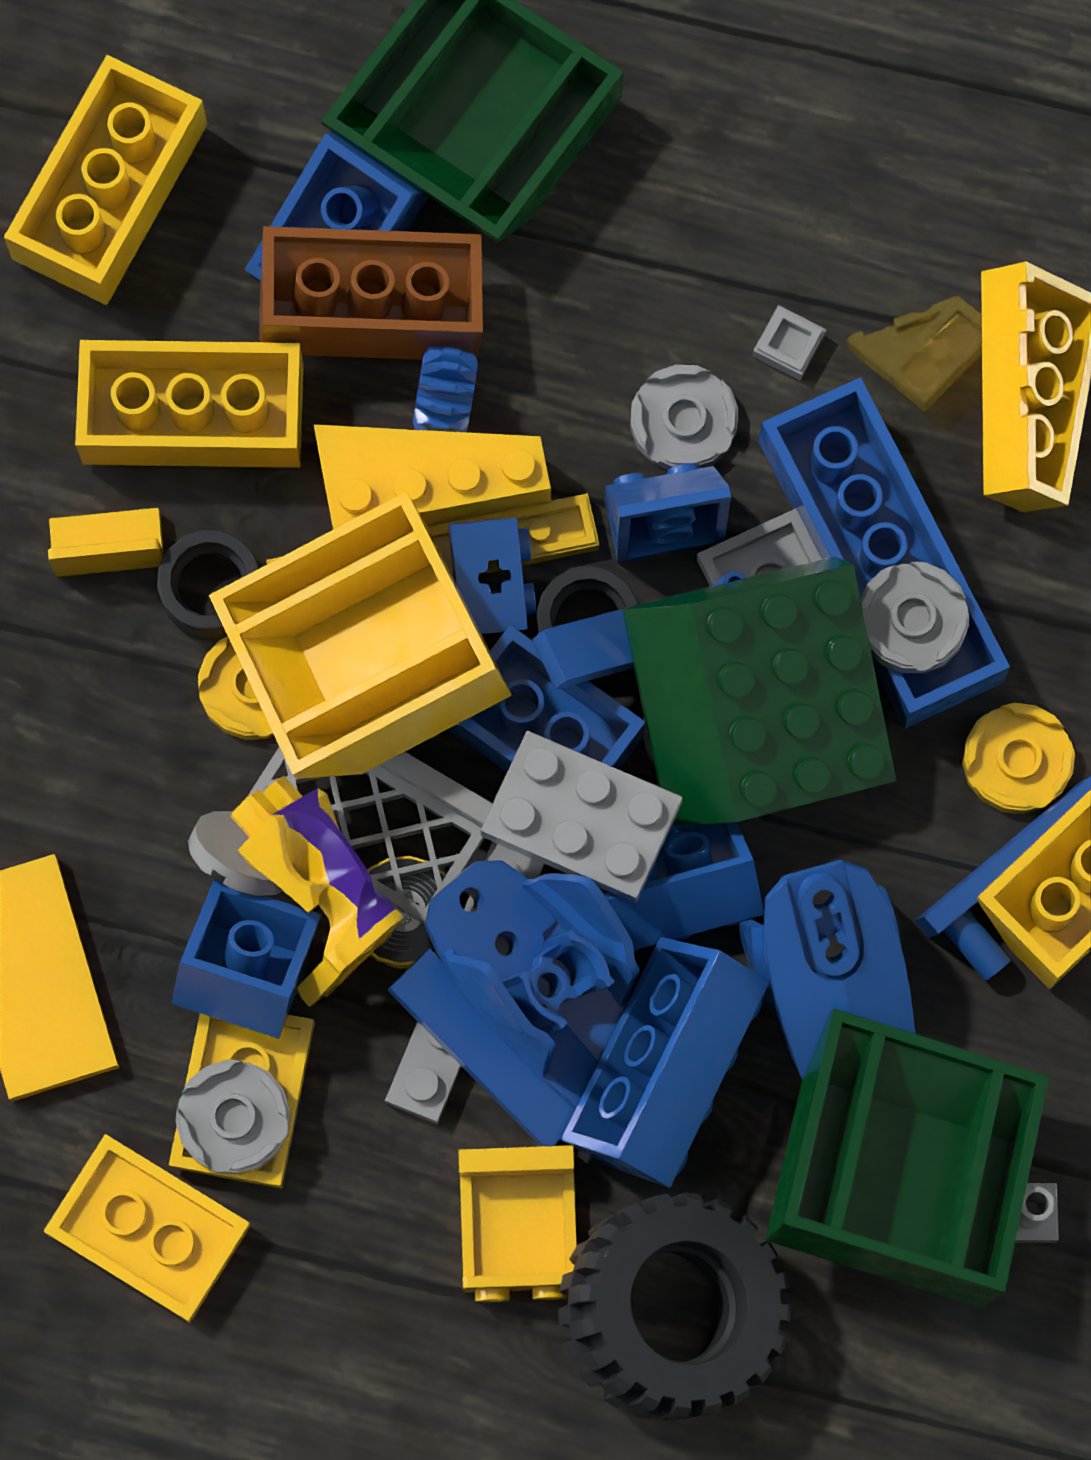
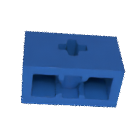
(471, 549)

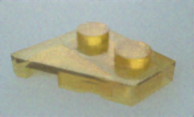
(924, 349)

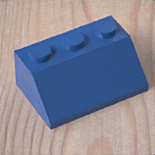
(695, 885)

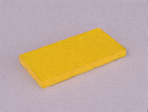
(47, 994)

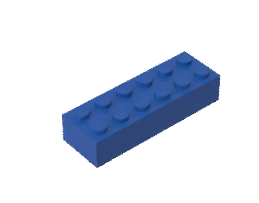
(867, 510)

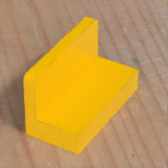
(106, 542)

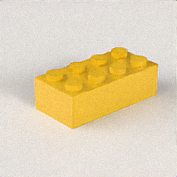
(106, 180)
(189, 403)

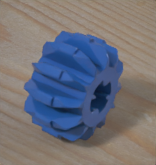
(445, 390)

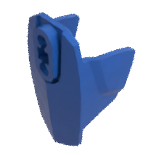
(563, 971)
(804, 983)

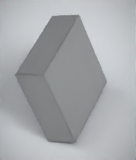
(789, 342)

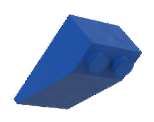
(346, 192)
(667, 511)

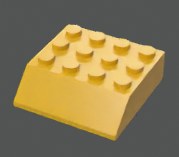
(359, 644)

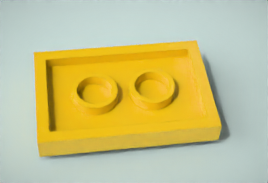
(282, 1057)
(147, 1228)

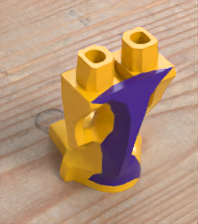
(309, 858)

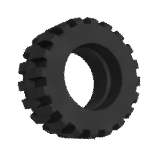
(744, 1295)

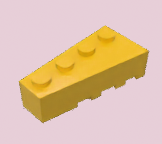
(1033, 384)
(442, 471)

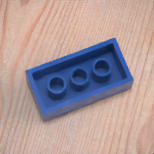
(666, 1060)

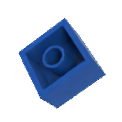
(245, 959)

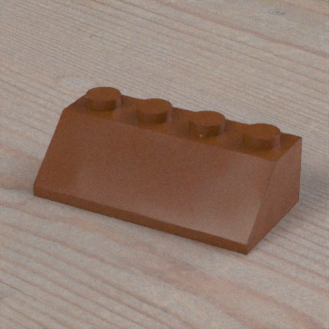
(371, 291)

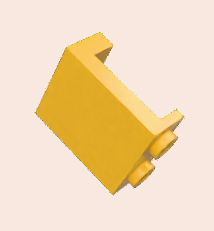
(517, 1220)

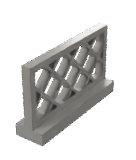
(428, 790)

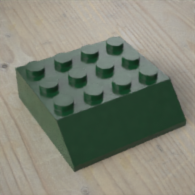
(477, 107)
(760, 693)
(908, 1159)

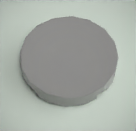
(684, 417)
(914, 617)
(216, 846)
(233, 1117)

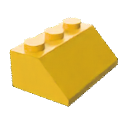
(1046, 898)

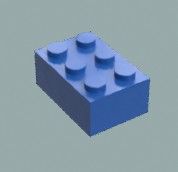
(570, 716)

